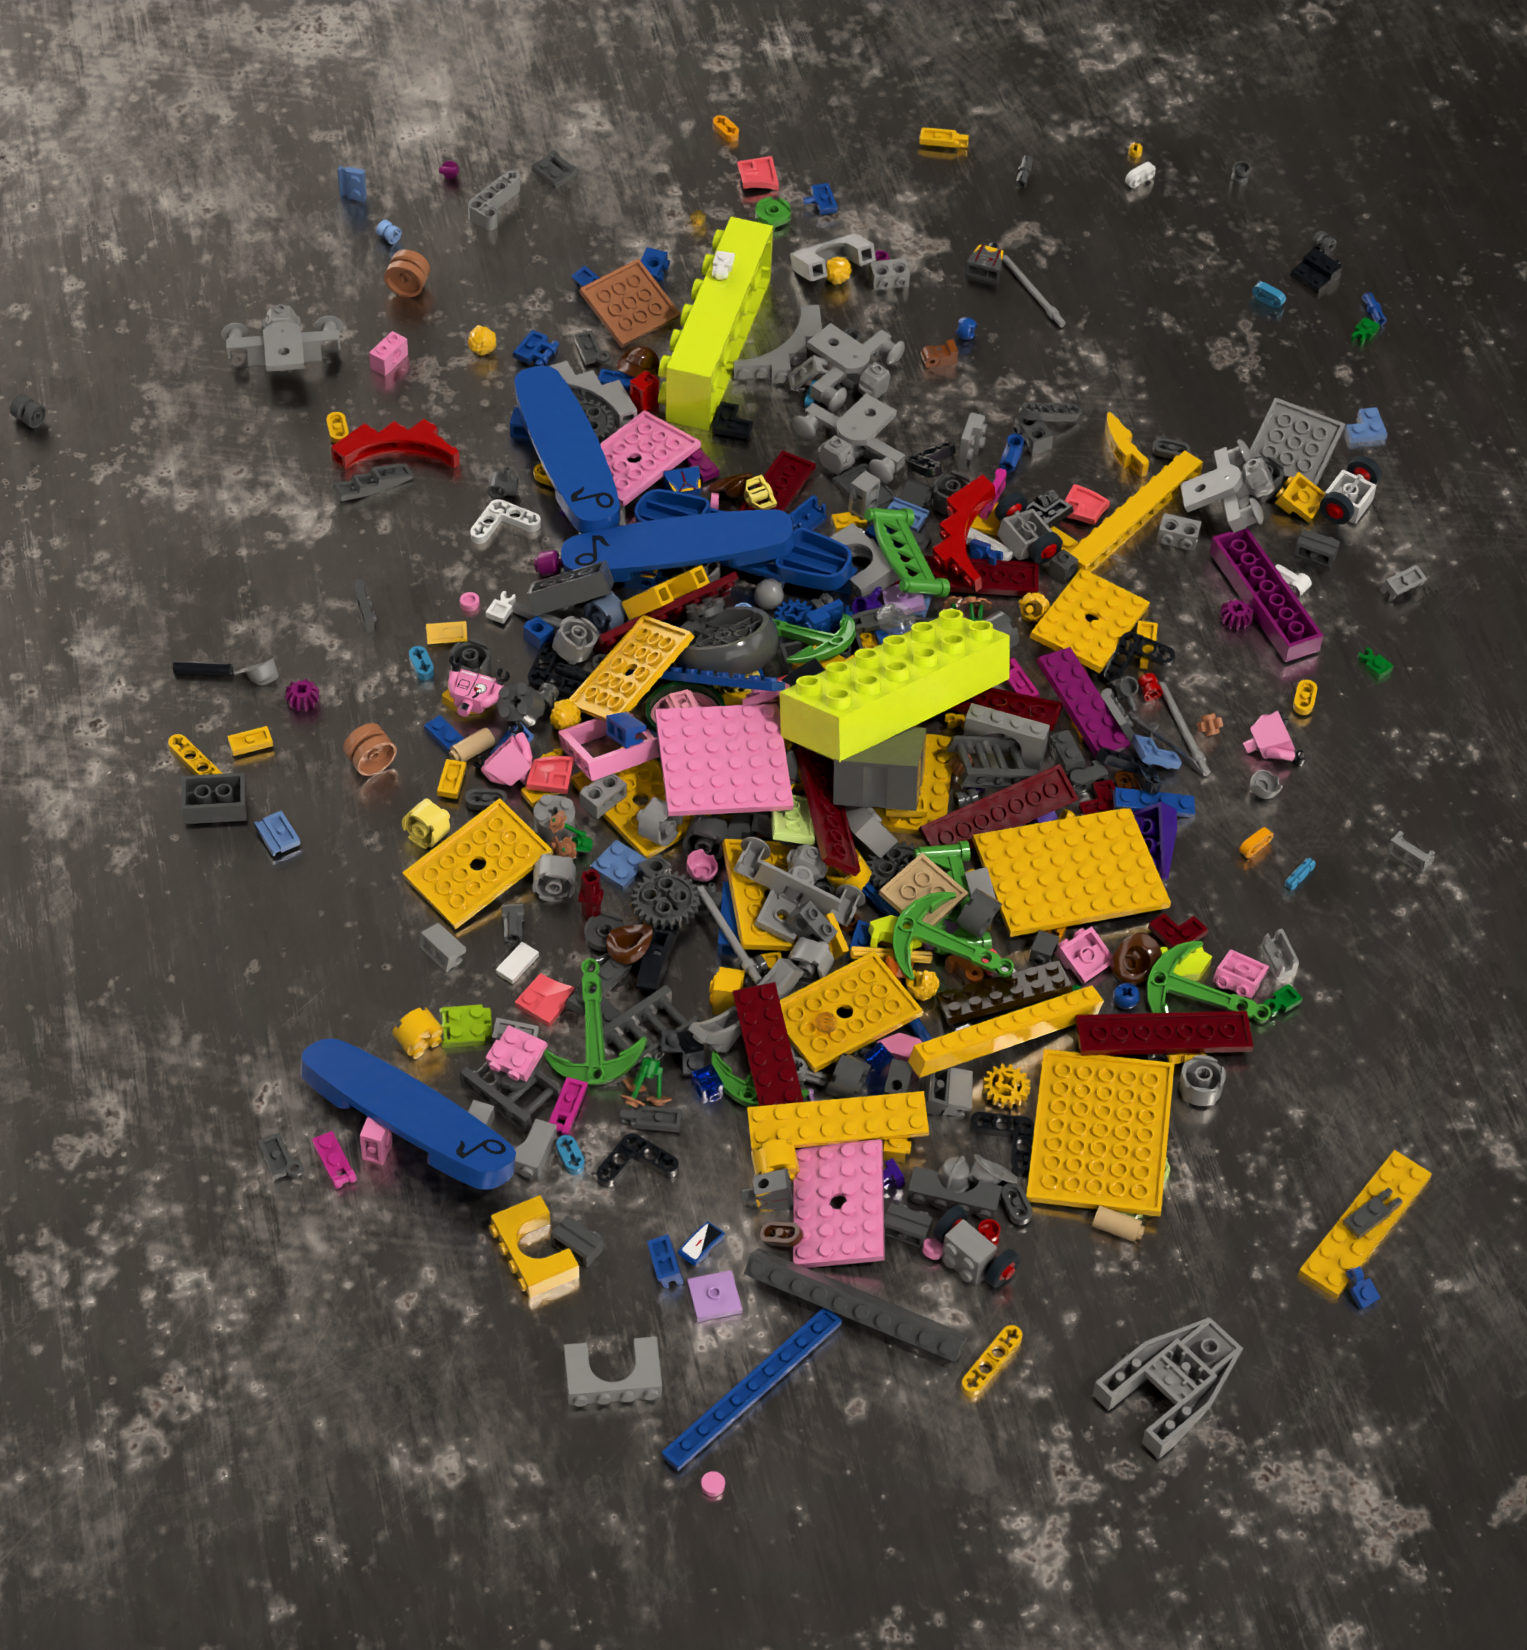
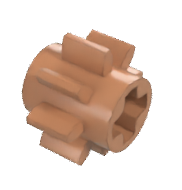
(1209, 724)
(957, 766)

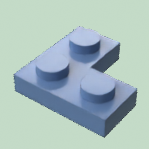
(1369, 429)
(1152, 755)

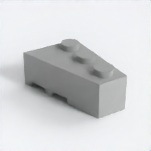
(868, 828)

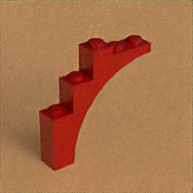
(394, 438)
(954, 530)

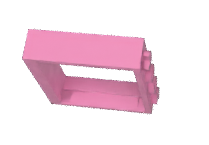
(609, 763)

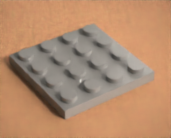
(1297, 439)

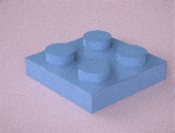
(618, 865)

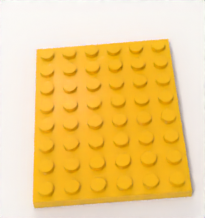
(1071, 871)
(1101, 1132)

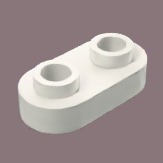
(1140, 174)

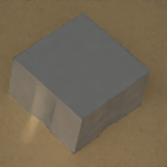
(884, 774)

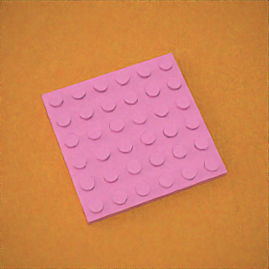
(723, 759)

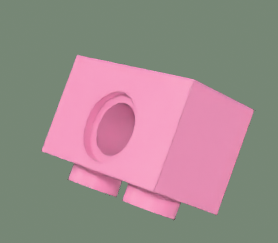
(388, 353)
(375, 1141)

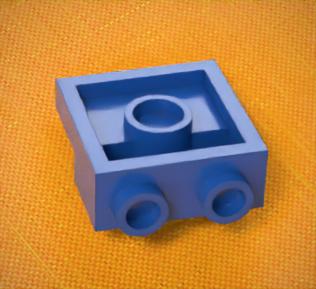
(826, 617)

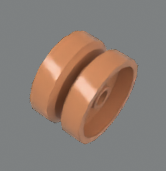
(407, 273)
(369, 749)

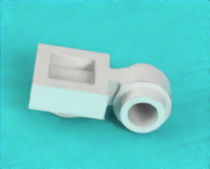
(722, 264)

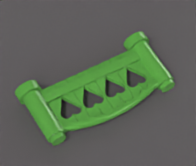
(901, 521)
(952, 858)

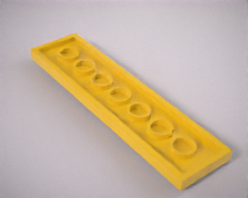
(840, 1120)
(1341, 1248)

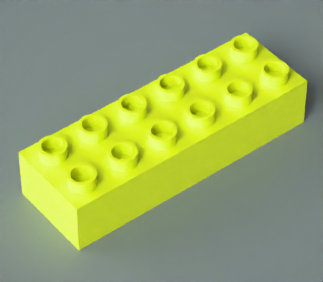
(716, 325)
(894, 685)

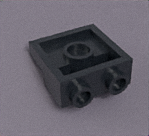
(1317, 270)

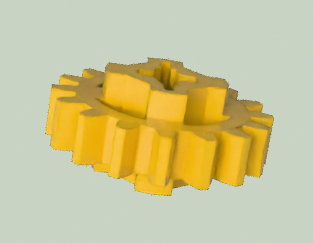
(1006, 1086)

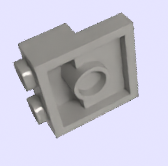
(972, 438)

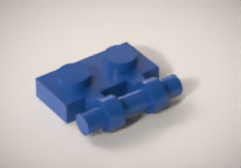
(532, 345)

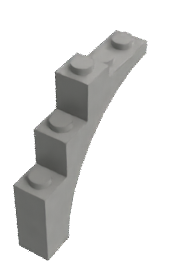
(792, 353)
(611, 394)
(725, 1028)

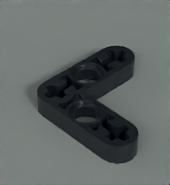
(926, 462)
(1137, 649)
(544, 675)
(1145, 773)
(1017, 1134)
(631, 1154)

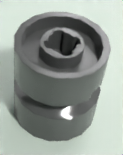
(28, 411)

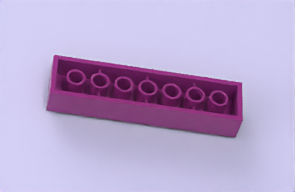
(1268, 594)

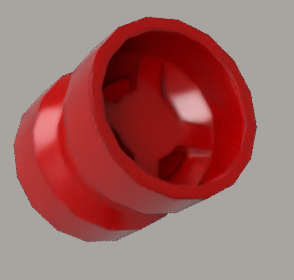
(1150, 688)
(991, 1230)

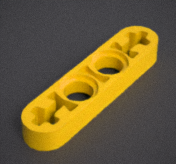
(189, 748)
(989, 1359)

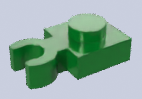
(1365, 329)
(1376, 665)
(1284, 999)

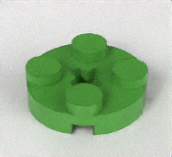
(780, 206)

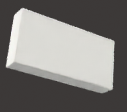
(517, 962)

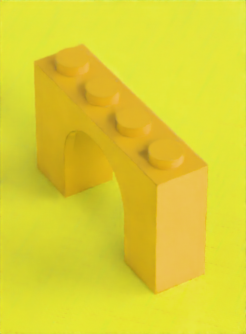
(665, 592)
(534, 1274)

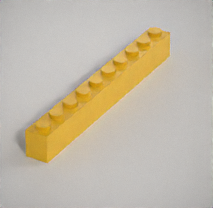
(1136, 512)
(1003, 1031)

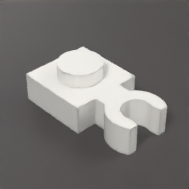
(501, 609)

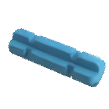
(1300, 873)

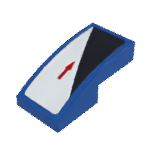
(701, 1243)

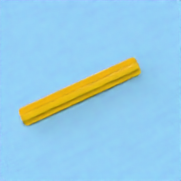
(917, 956)

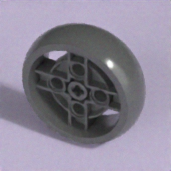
(730, 641)

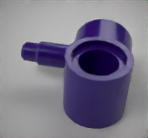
(868, 602)

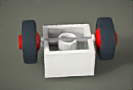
(1351, 491)

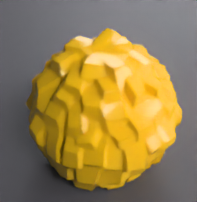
(838, 270)
(482, 340)
(1033, 607)
(565, 714)
(923, 986)

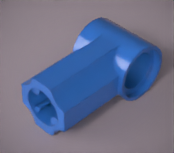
(1012, 452)

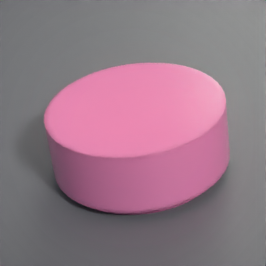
(714, 500)
(469, 601)
(932, 1248)
(713, 1484)

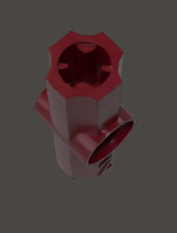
(590, 894)

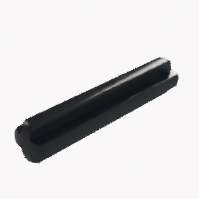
(202, 668)

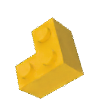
(722, 988)

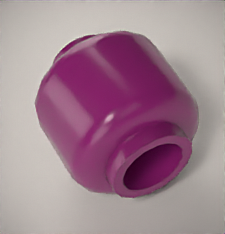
(548, 563)

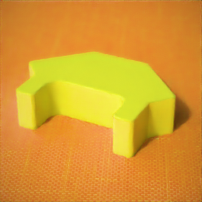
(883, 930)
(1194, 965)

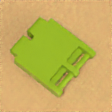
(467, 1026)

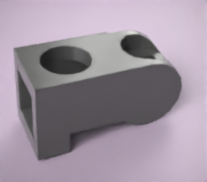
(1082, 779)

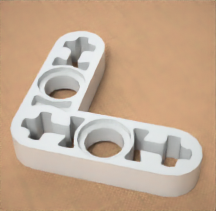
(524, 521)

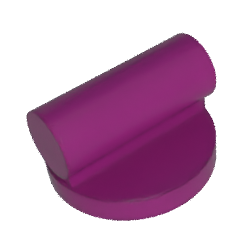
(449, 169)

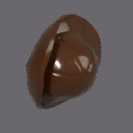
(639, 360)
(731, 486)
(629, 942)
(1135, 958)

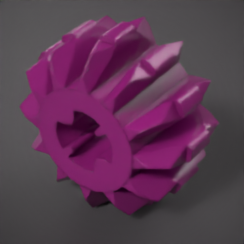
(1236, 614)
(302, 695)

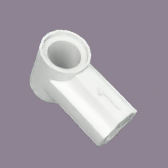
(1298, 583)

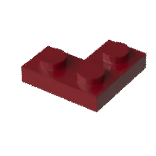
(1104, 798)
(1173, 935)

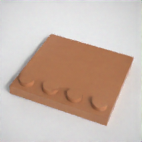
(629, 303)

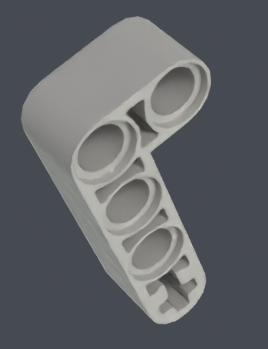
(484, 205)

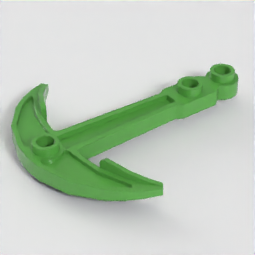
(827, 643)
(935, 937)
(1190, 989)
(595, 1049)
(736, 1087)

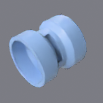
(386, 230)

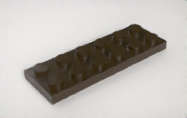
(1004, 992)

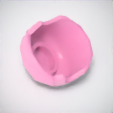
(701, 866)

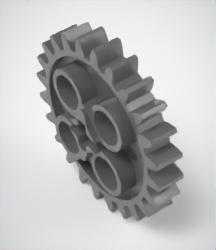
(599, 418)
(890, 864)
(665, 900)

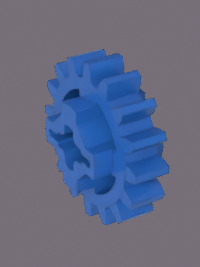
(793, 612)

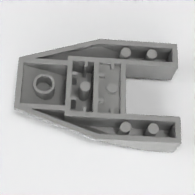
(1185, 1367)

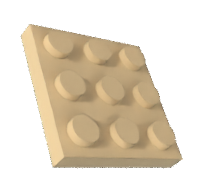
(918, 880)

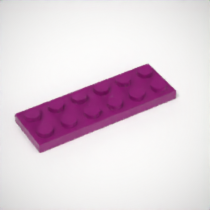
(1082, 701)

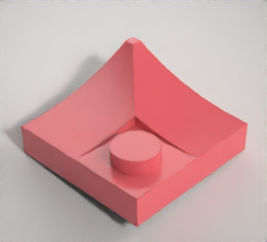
(758, 173)
(1086, 504)
(551, 774)
(544, 999)

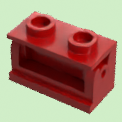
(644, 391)

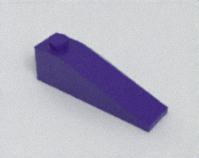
(1159, 831)

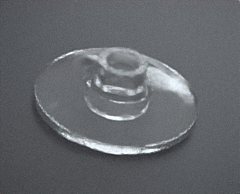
(893, 624)

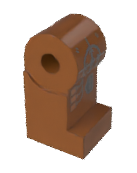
(940, 355)
(964, 969)

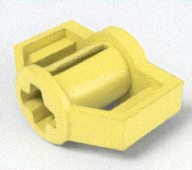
(759, 494)

